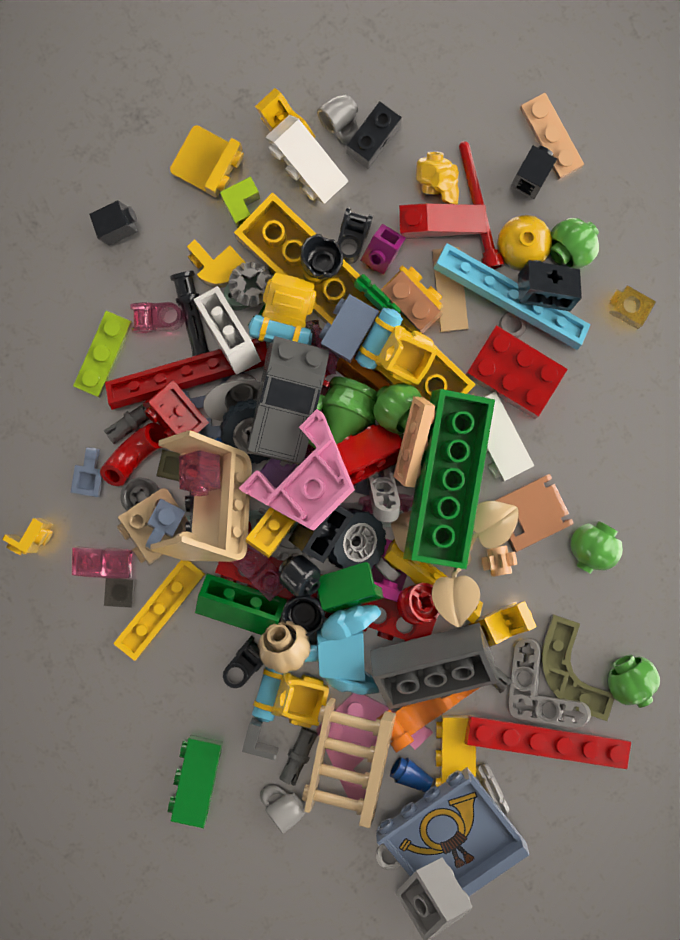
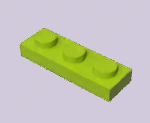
(102, 354)

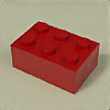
(516, 372)

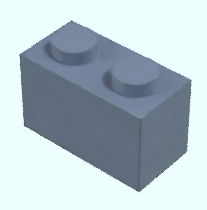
(349, 327)

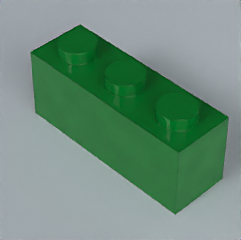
(238, 605)
(195, 781)

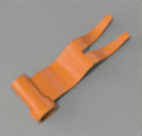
(415, 716)

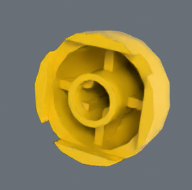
(524, 240)

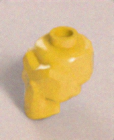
(438, 176)

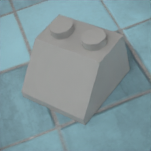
(433, 898)

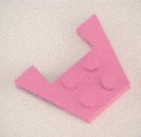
(313, 486)
(366, 708)

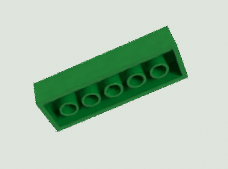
(449, 480)

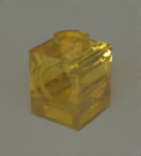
(643, 306)

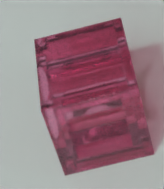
(199, 472)

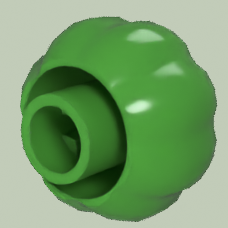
(574, 243)
(394, 406)
(596, 547)
(633, 681)

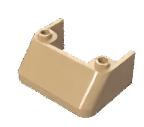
(218, 518)

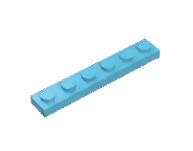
(505, 294)

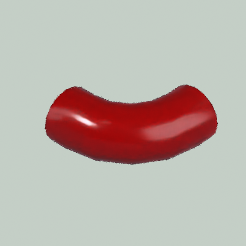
(131, 454)

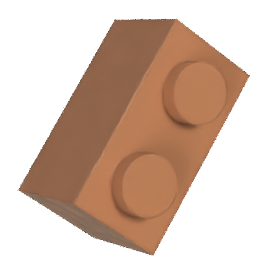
(412, 302)

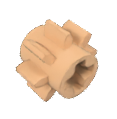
(499, 561)

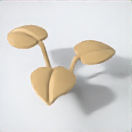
(459, 596)

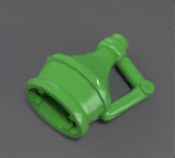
(347, 407)

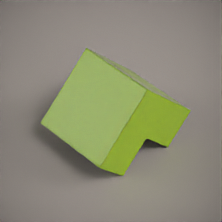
(238, 197)

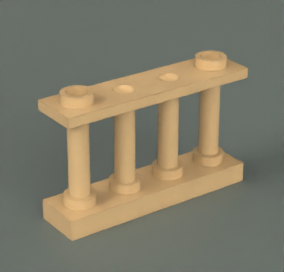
(375, 754)

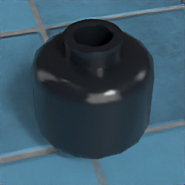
(299, 576)

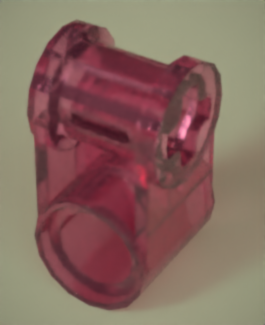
(150, 317)

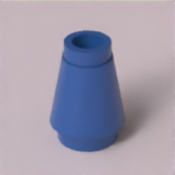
(410, 775)

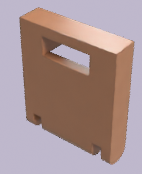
(539, 512)

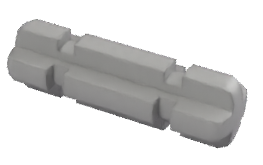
(490, 785)

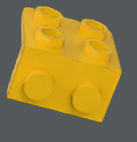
(207, 160)

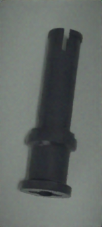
(183, 299)

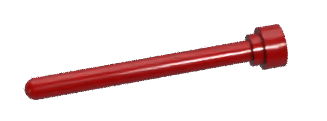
(491, 255)

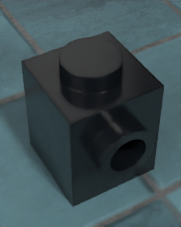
(114, 222)

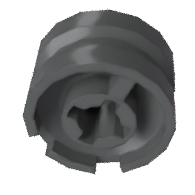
(134, 486)

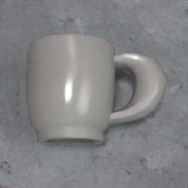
(337, 114)
(284, 811)

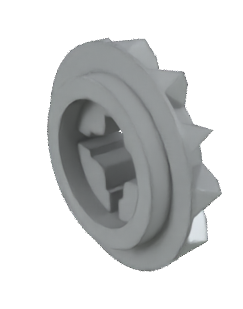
(237, 284)

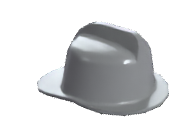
(223, 396)

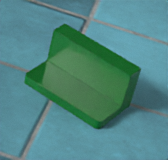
(348, 588)

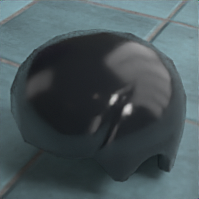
(321, 257)
(305, 612)

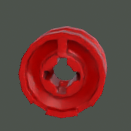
(410, 604)

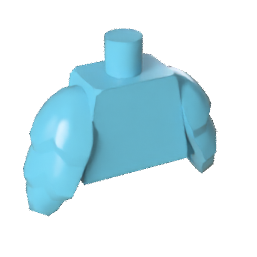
(342, 650)

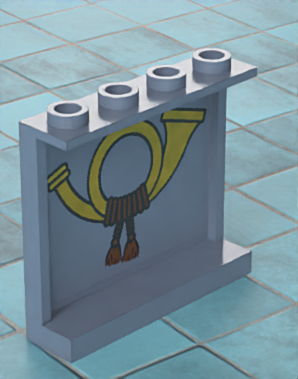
(460, 826)

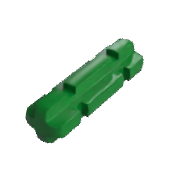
(374, 294)

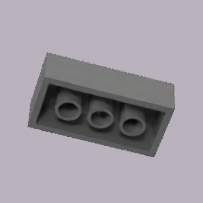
(433, 666)

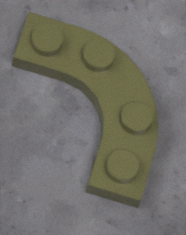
(559, 671)

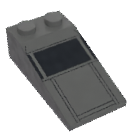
(286, 399)

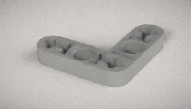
(379, 498)
(530, 693)

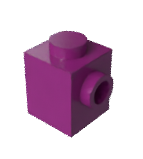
(382, 249)

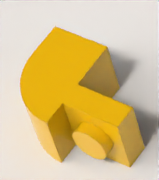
(275, 109)
(215, 271)
(506, 622)

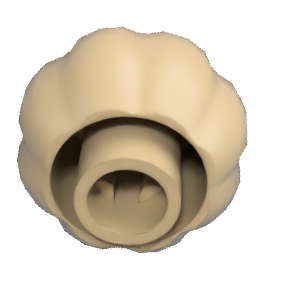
(280, 651)

